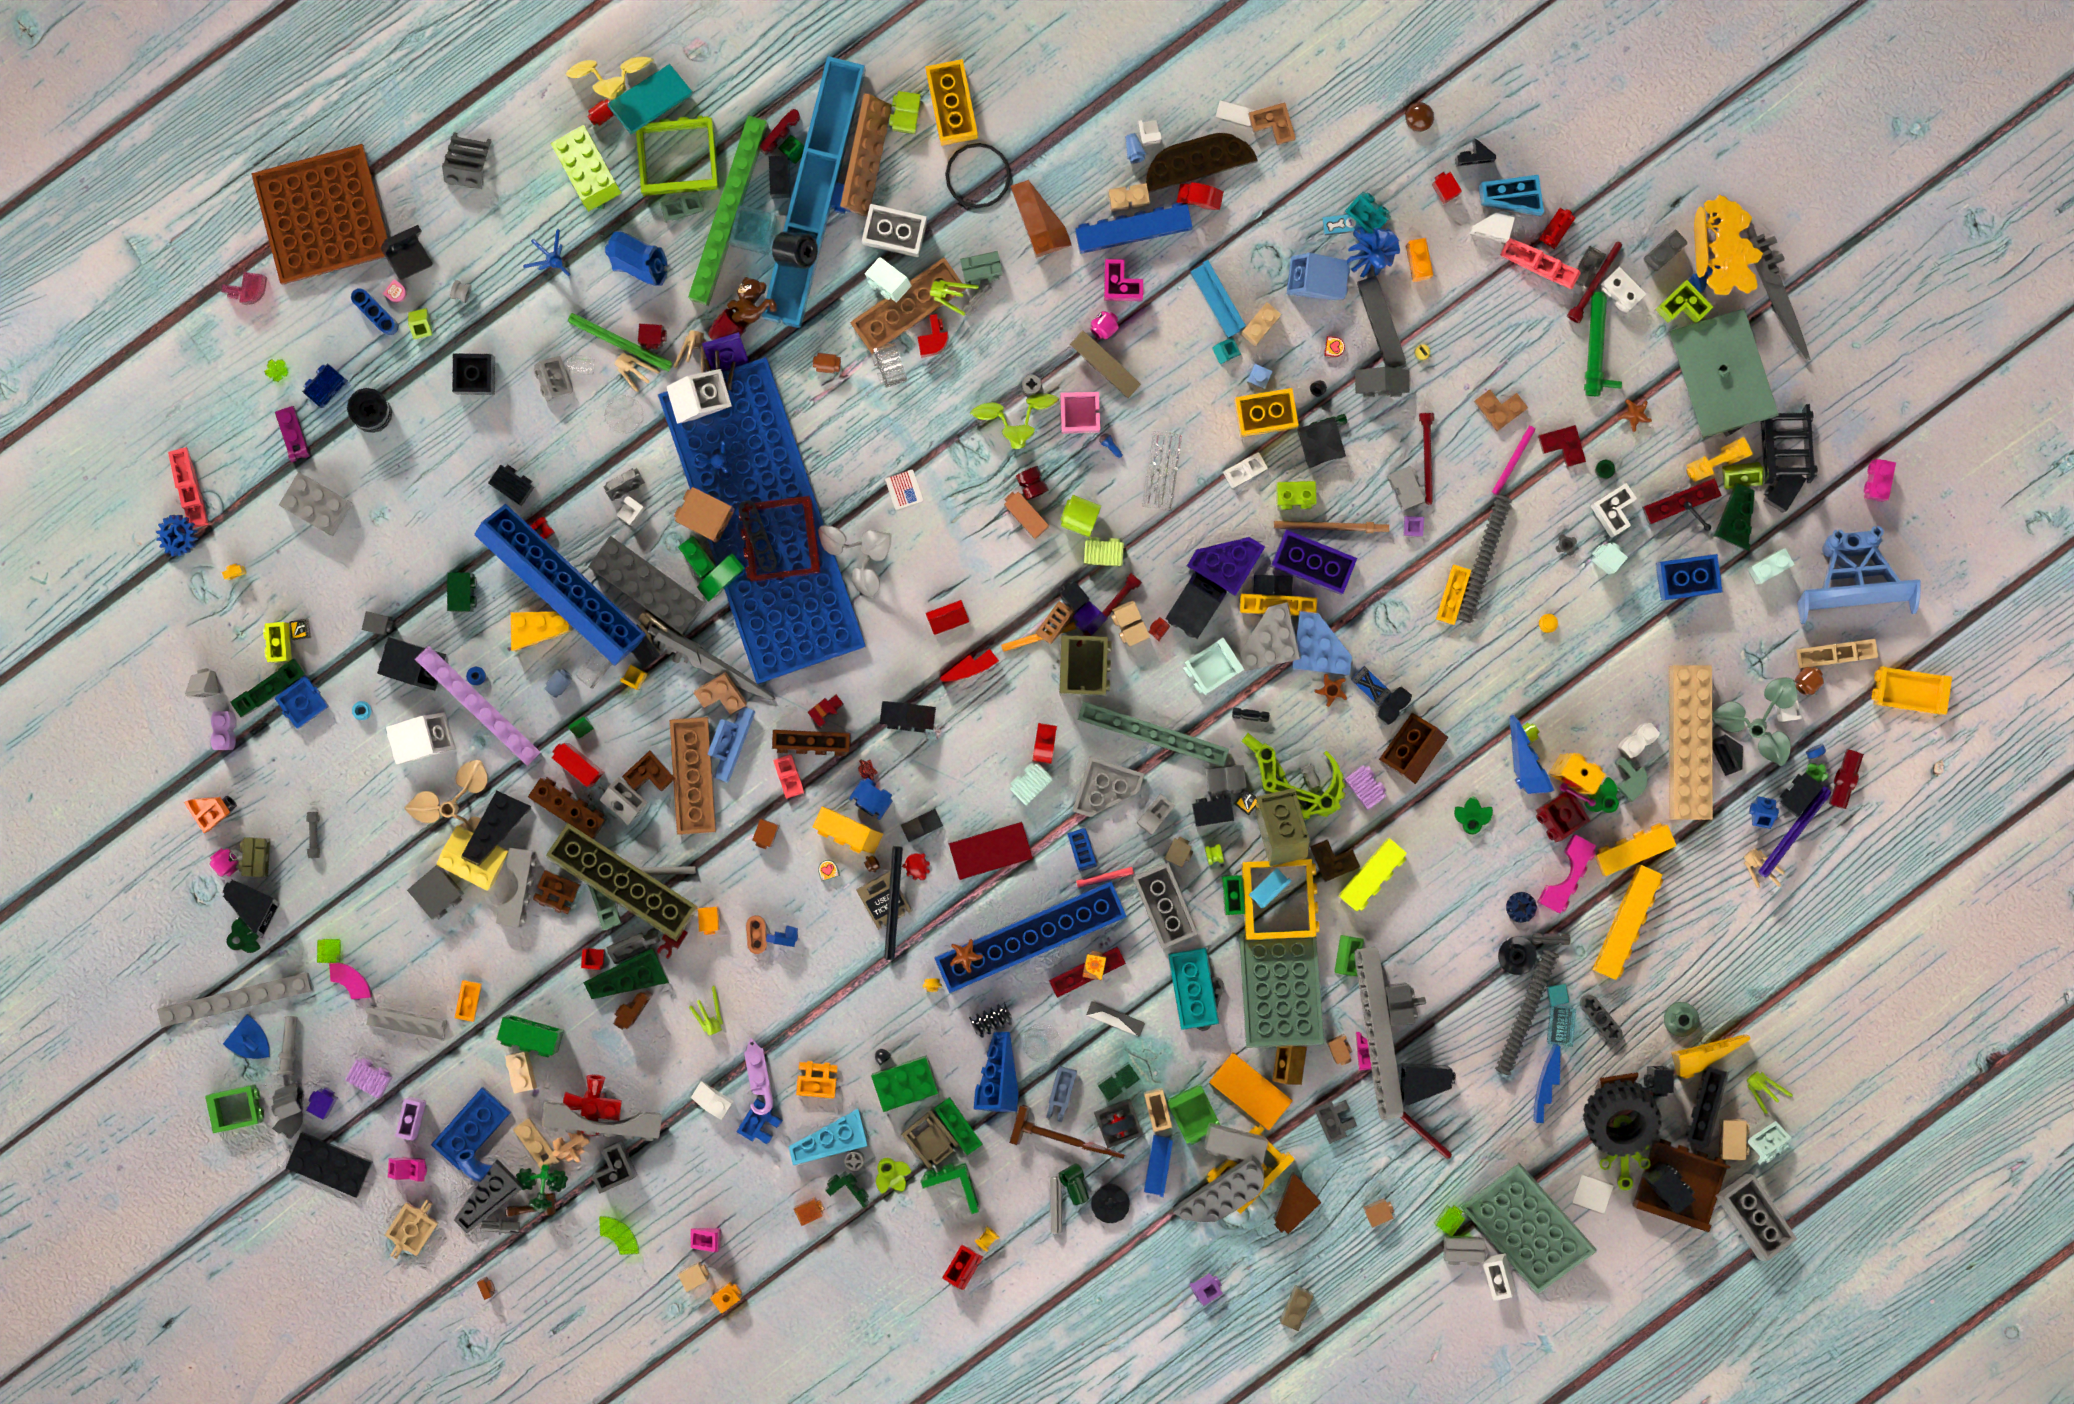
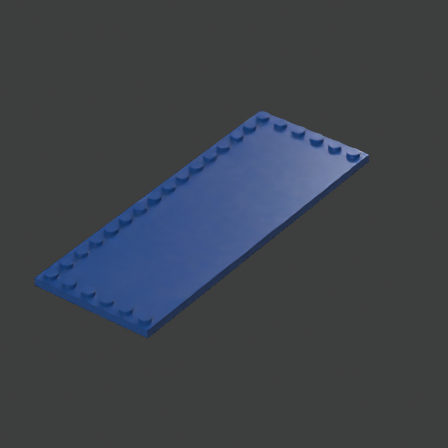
(782, 620)

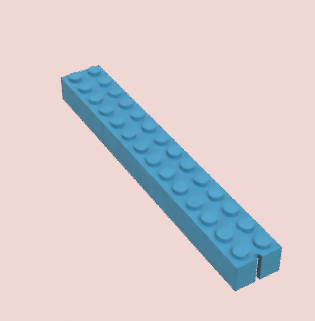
(816, 183)

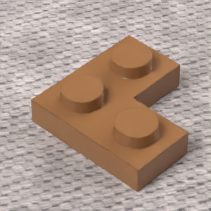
(1275, 117)
(1498, 413)
(722, 689)

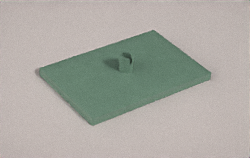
(1723, 373)
(1281, 991)
(1528, 1228)

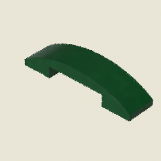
(268, 688)

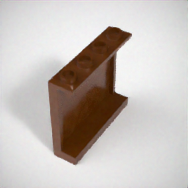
(1698, 1171)

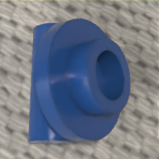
(1698, 282)

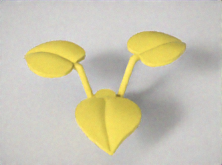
(612, 87)

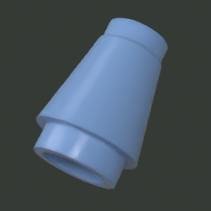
(1135, 151)

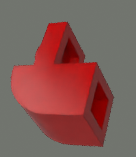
(1200, 195)
(936, 342)
(1044, 743)

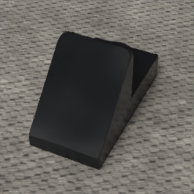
(1480, 155)
(1272, 585)

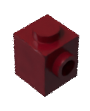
(651, 335)

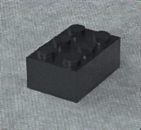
(1668, 1186)

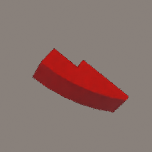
(970, 667)

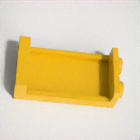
(1911, 690)

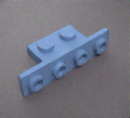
(729, 742)

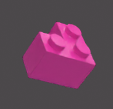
(1118, 288)

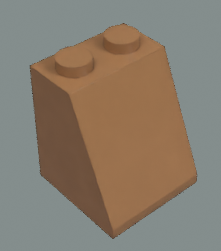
(704, 514)

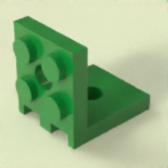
(952, 1172)

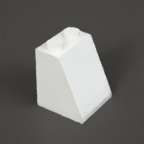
(698, 395)
(420, 737)

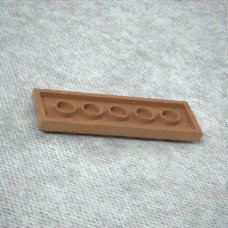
(866, 155)
(891, 319)
(693, 775)

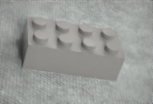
(1164, 905)
(1756, 1217)

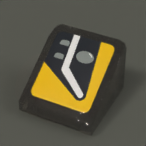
(300, 629)
(1246, 802)

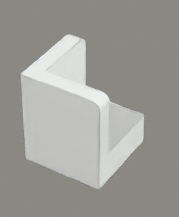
(1149, 133)
(630, 511)

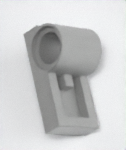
(1155, 814)

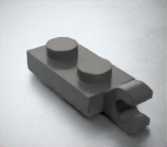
(633, 945)

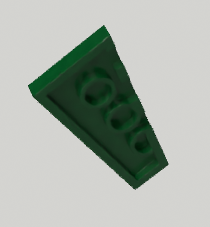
(628, 976)

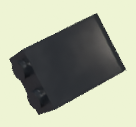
(1196, 605)
(400, 664)
(251, 905)
(1424, 1081)

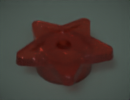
(866, 769)

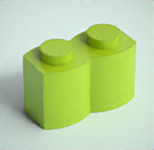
(906, 112)

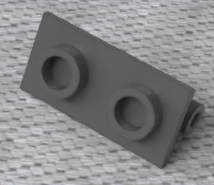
(631, 481)

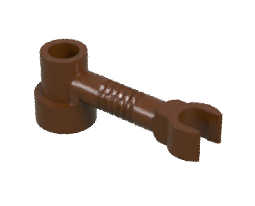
(516, 1210)

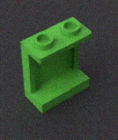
(1192, 1113)

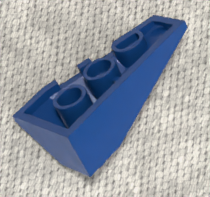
(1527, 770)
(999, 1083)

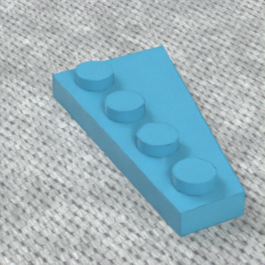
(836, 1138)

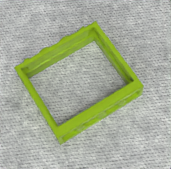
(683, 123)

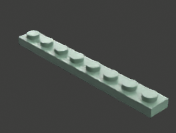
(1153, 734)

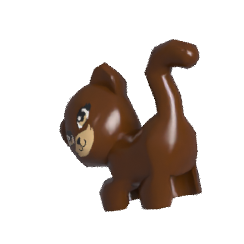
(748, 294)

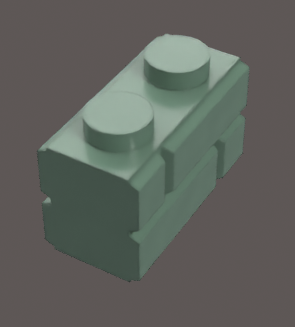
(981, 268)

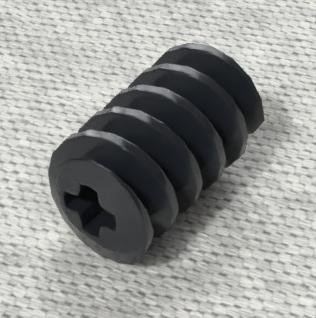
(991, 1020)

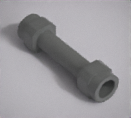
(312, 818)

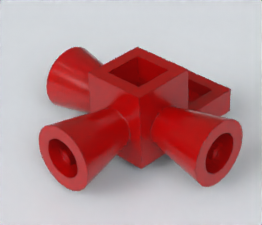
(593, 1103)

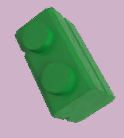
(697, 557)
(1233, 895)

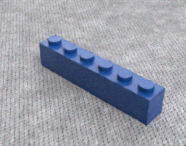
(1134, 228)

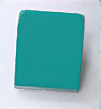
(1226, 350)
(1557, 994)

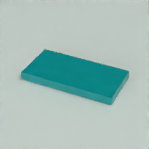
(650, 99)
(1193, 988)

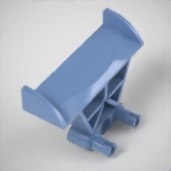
(1865, 543)

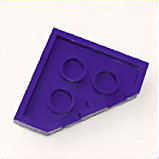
(1227, 562)

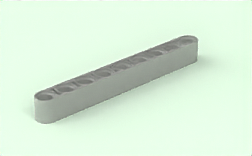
(1378, 1033)

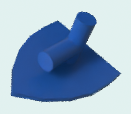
(248, 1040)

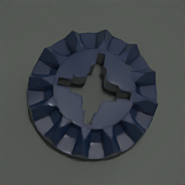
(1512, 905)

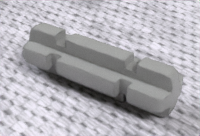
(977, 299)

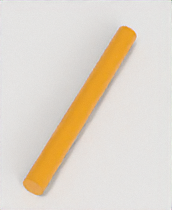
(1032, 638)

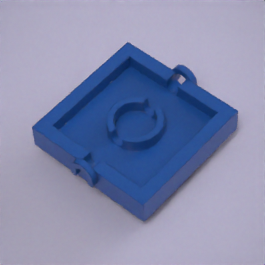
(301, 702)

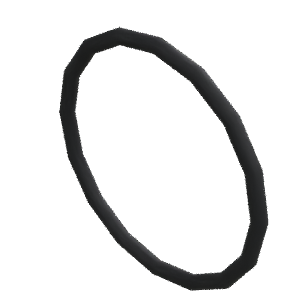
(1007, 171)

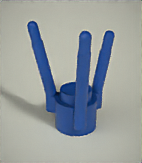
(718, 460)

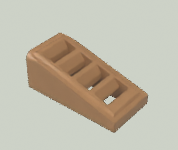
(1055, 612)

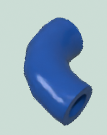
(471, 1165)

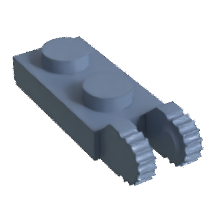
(1061, 1091)

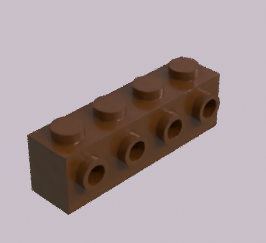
(811, 740)
(567, 808)

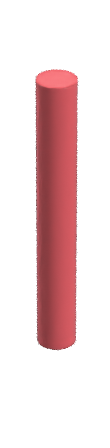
(1105, 877)

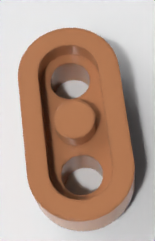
(756, 934)

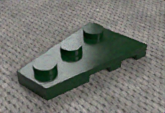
(1736, 519)

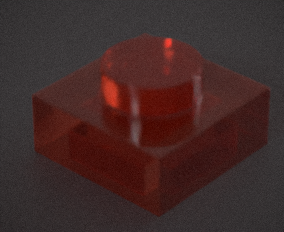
(1158, 628)

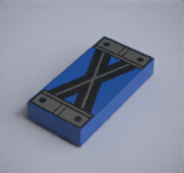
(1371, 685)

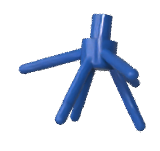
(552, 259)

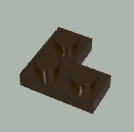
(1331, 865)

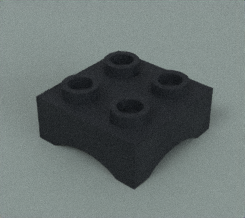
(1321, 442)

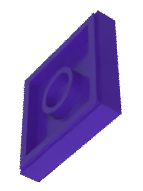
(730, 350)

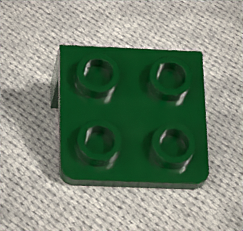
(837, 1182)

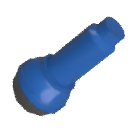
(1106, 440)

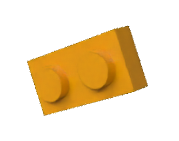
(468, 1000)

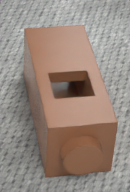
(1025, 514)

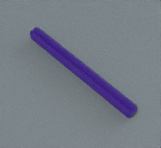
(1794, 832)

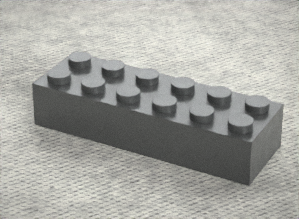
(647, 585)

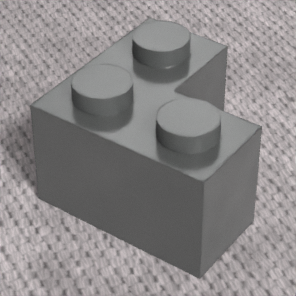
(1382, 381)
(619, 1170)

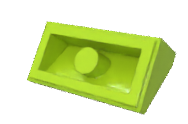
(1745, 474)

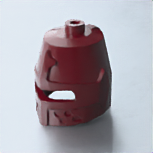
(725, 326)

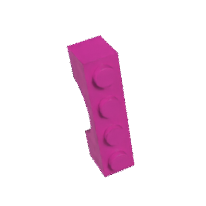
(1579, 853)

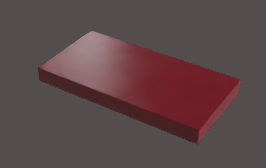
(990, 850)

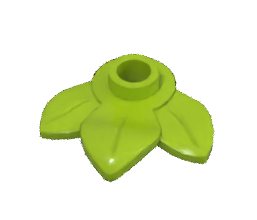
(891, 1178)

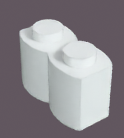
(1635, 744)

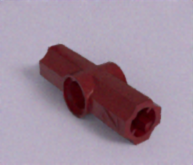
(1846, 779)

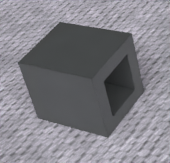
(377, 623)

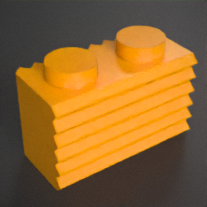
(1419, 259)

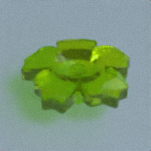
(276, 370)

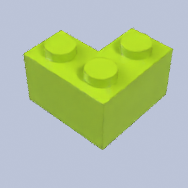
(1685, 299)

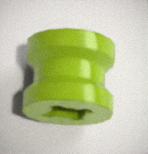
(1214, 854)

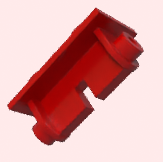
(1557, 228)

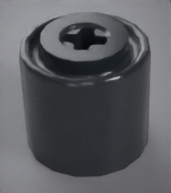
(794, 250)

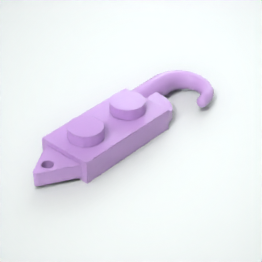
(758, 1076)

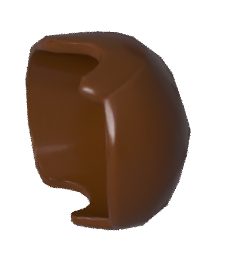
(1419, 116)

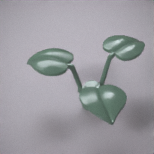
(1772, 747)

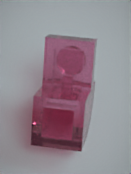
(250, 292)

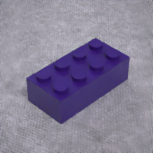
(1313, 562)

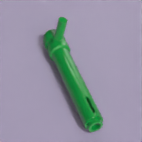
(1594, 375)

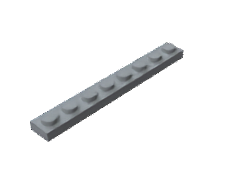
(234, 999)

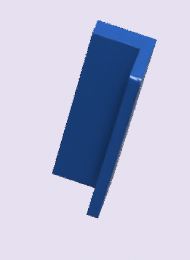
(1158, 1165)

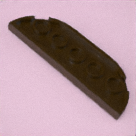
(1197, 160)

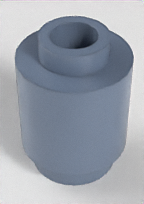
(558, 682)

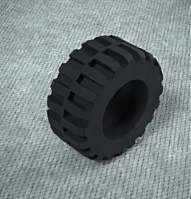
(1628, 1138)

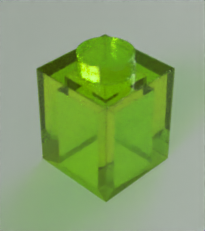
(1450, 1219)

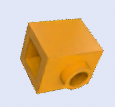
(726, 1296)

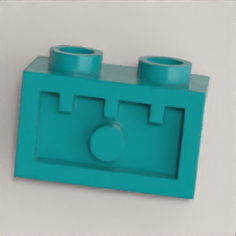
(1368, 212)

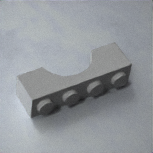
(521, 863)

